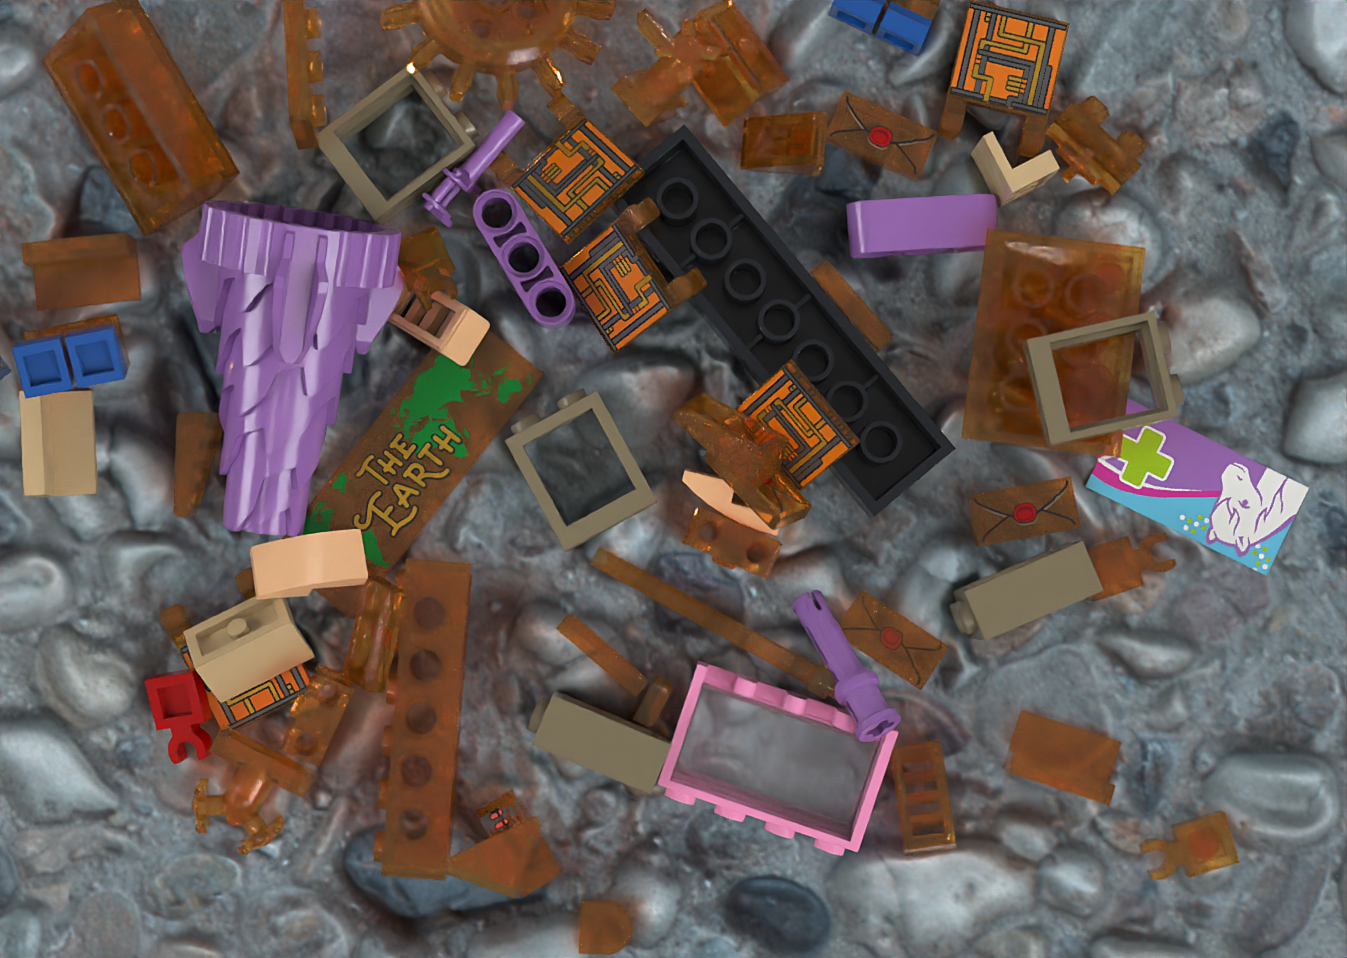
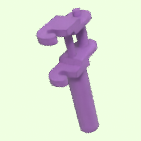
(472, 168)

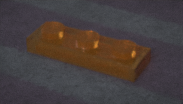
(303, 69)

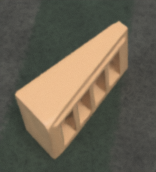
(458, 333)

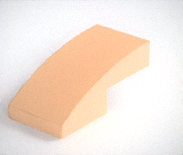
(720, 496)
(308, 562)

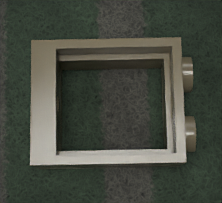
(369, 109)
(1154, 344)
(606, 517)
(1025, 591)
(599, 741)

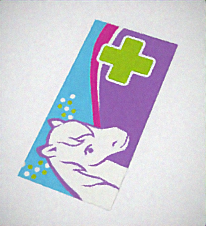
(1201, 490)

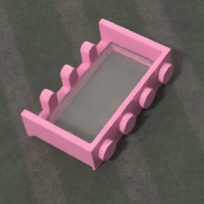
(774, 759)

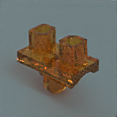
(1091, 149)

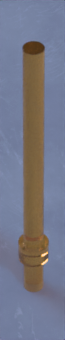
(817, 677)

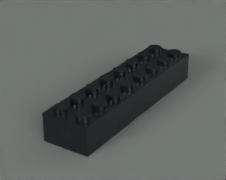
(776, 312)

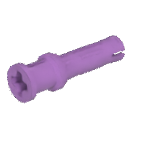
(854, 684)

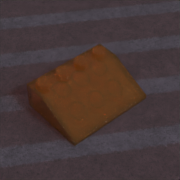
(1038, 289)

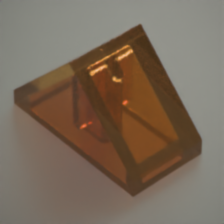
(785, 143)
(498, 861)

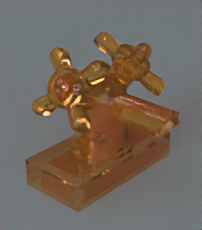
(656, 91)
(249, 787)

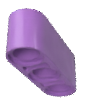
(920, 225)
(521, 234)

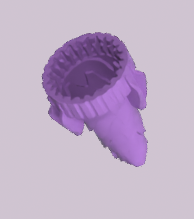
(292, 310)

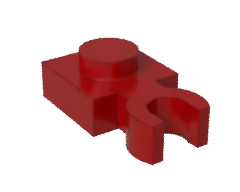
(180, 704)

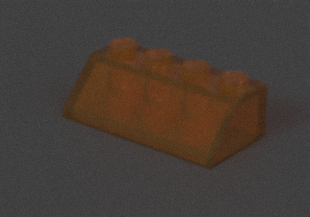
(139, 114)

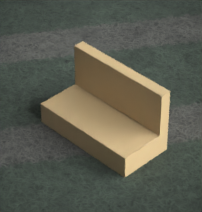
(1006, 182)
(58, 444)
(246, 646)

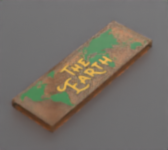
(419, 454)

